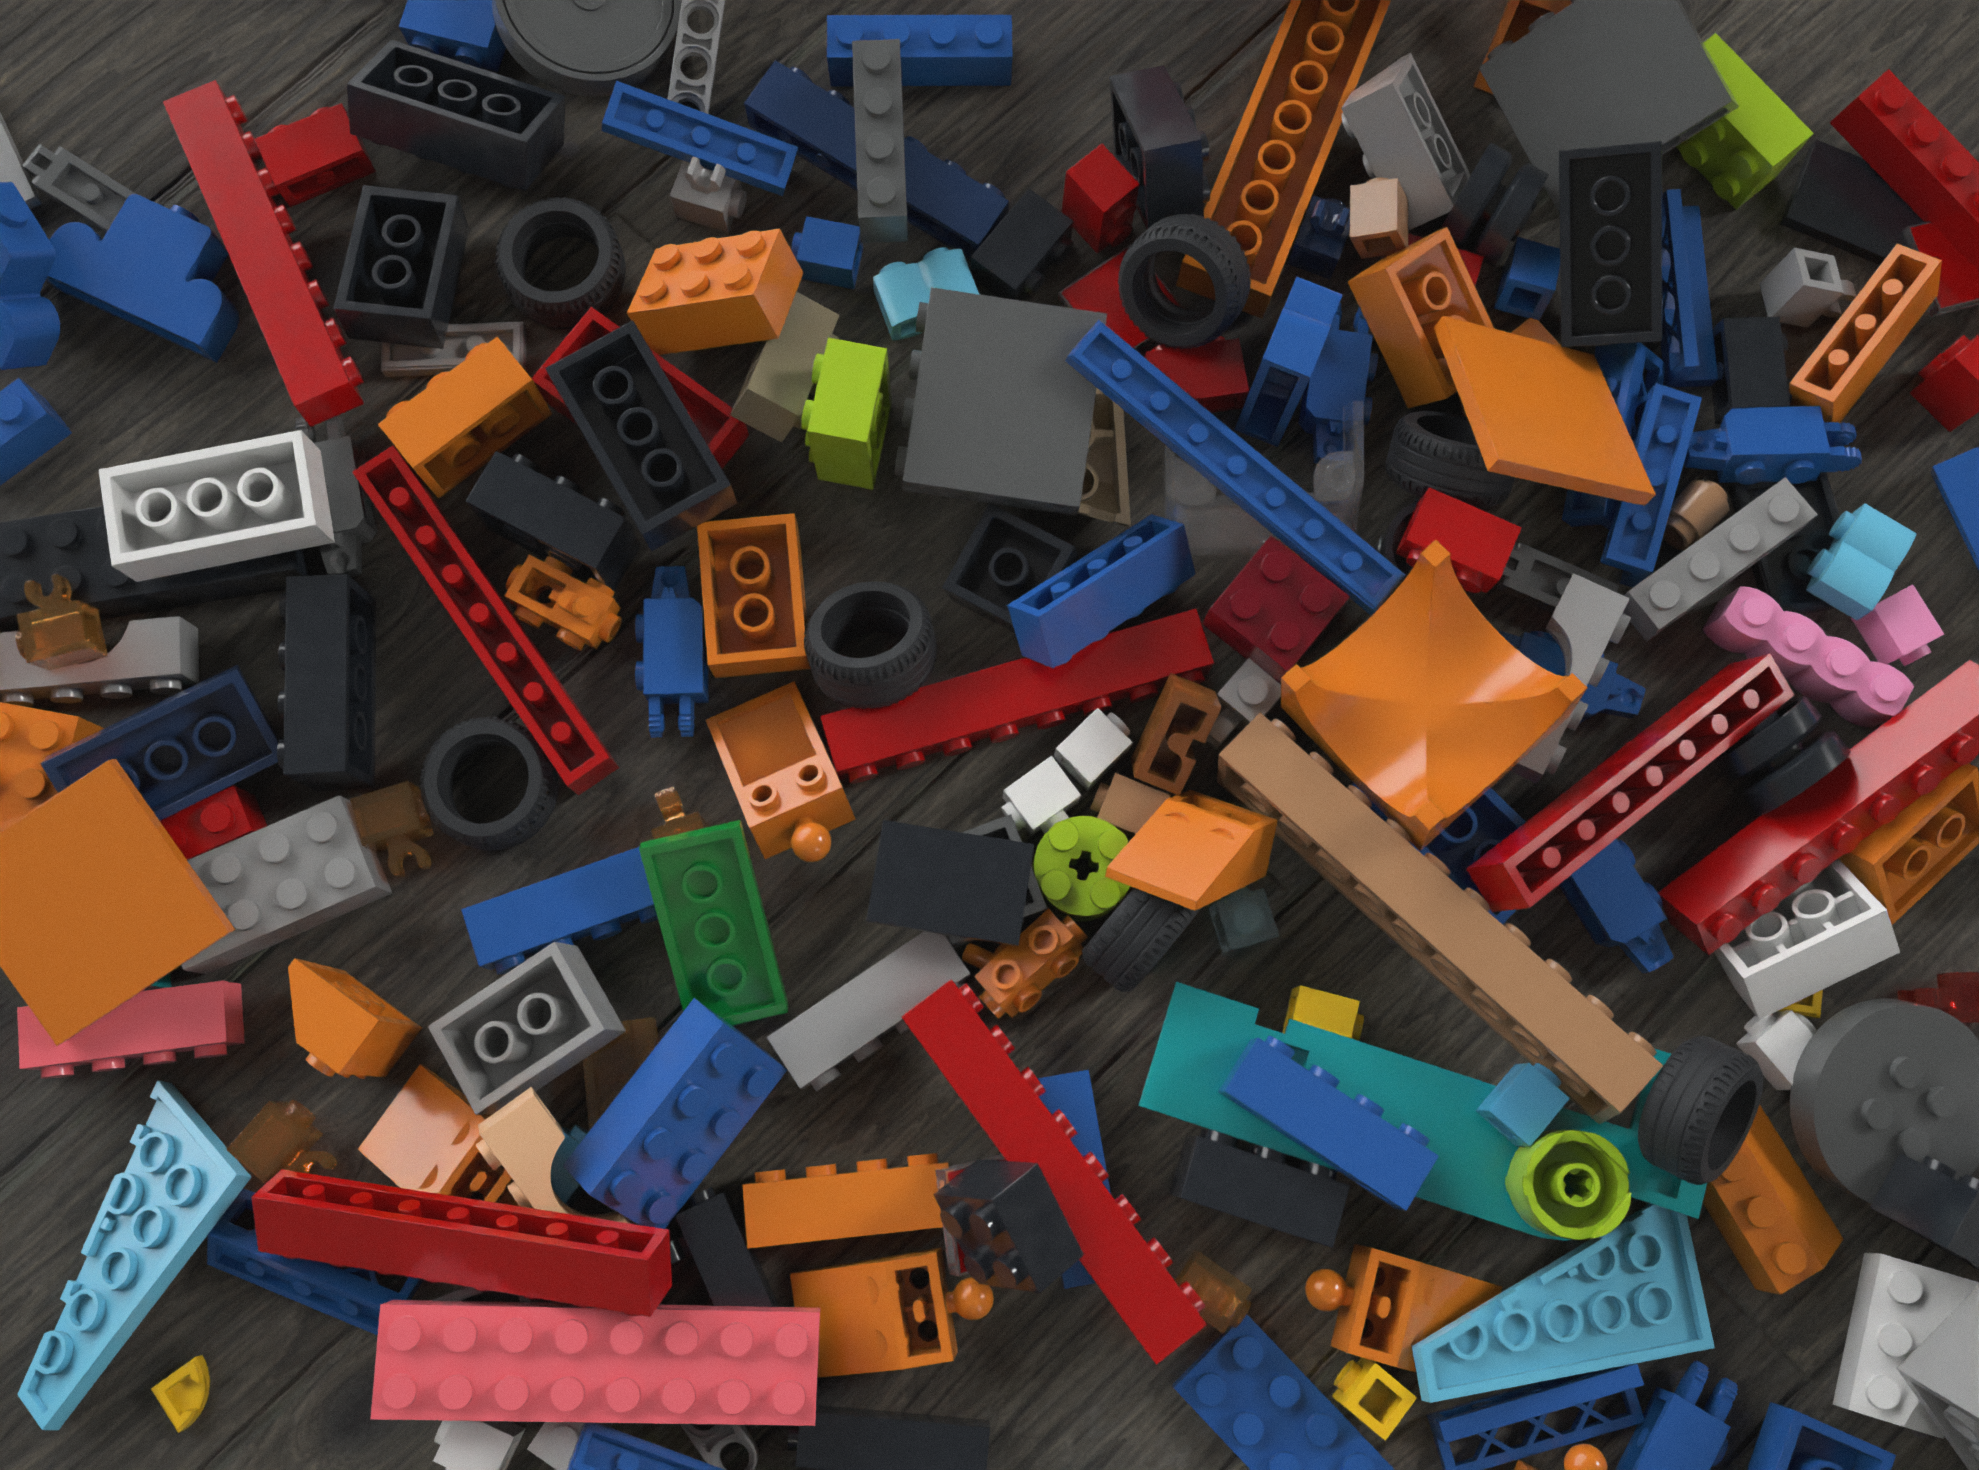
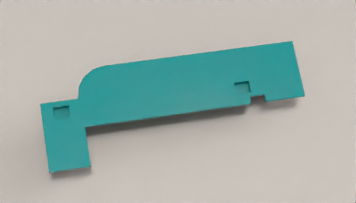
(1209, 1033)

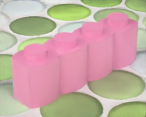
(1813, 663)

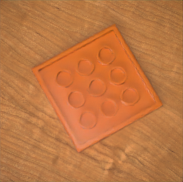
(1542, 412)
(96, 902)

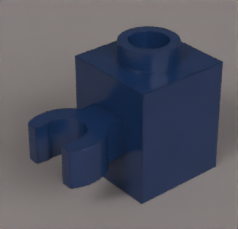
(1321, 237)

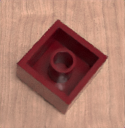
(1275, 608)

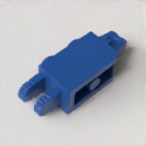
(1335, 382)
(1773, 445)
(673, 651)
(1614, 692)
(1619, 906)
(1677, 1431)

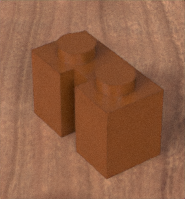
(1165, 748)

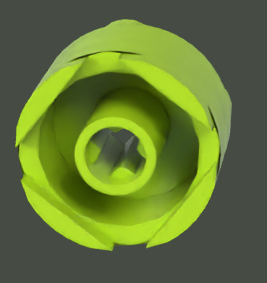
(1063, 846)
(1598, 1182)

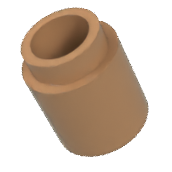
(1695, 513)

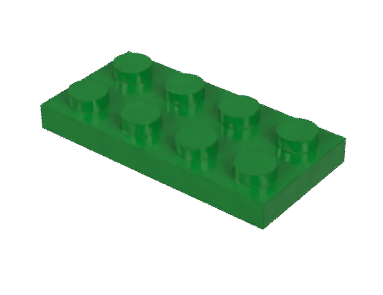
(714, 922)

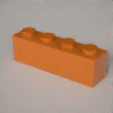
(1867, 333)
(842, 1204)

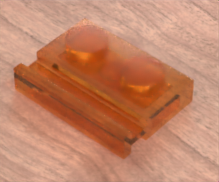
(615, 1064)

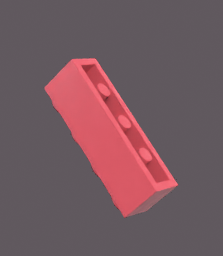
(146, 1026)

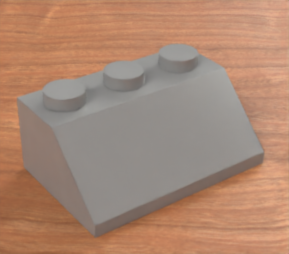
(1406, 139)

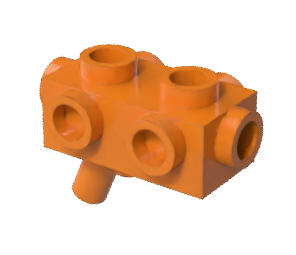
(577, 609)
(1017, 975)

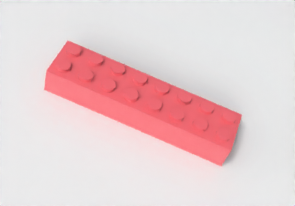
(595, 1363)

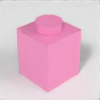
(1899, 628)

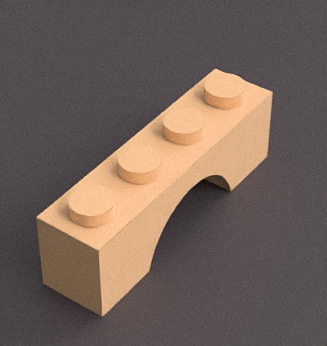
(524, 1142)

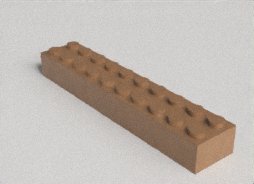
(1437, 920)

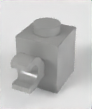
(707, 196)
(1805, 288)
(1242, 699)

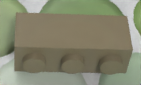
(782, 370)

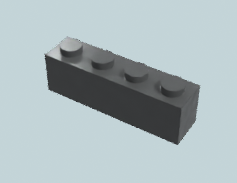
(879, 141)

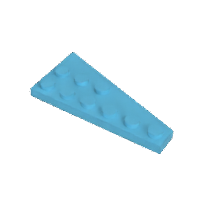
(137, 1246)
(1589, 1311)

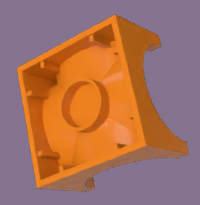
(1427, 702)

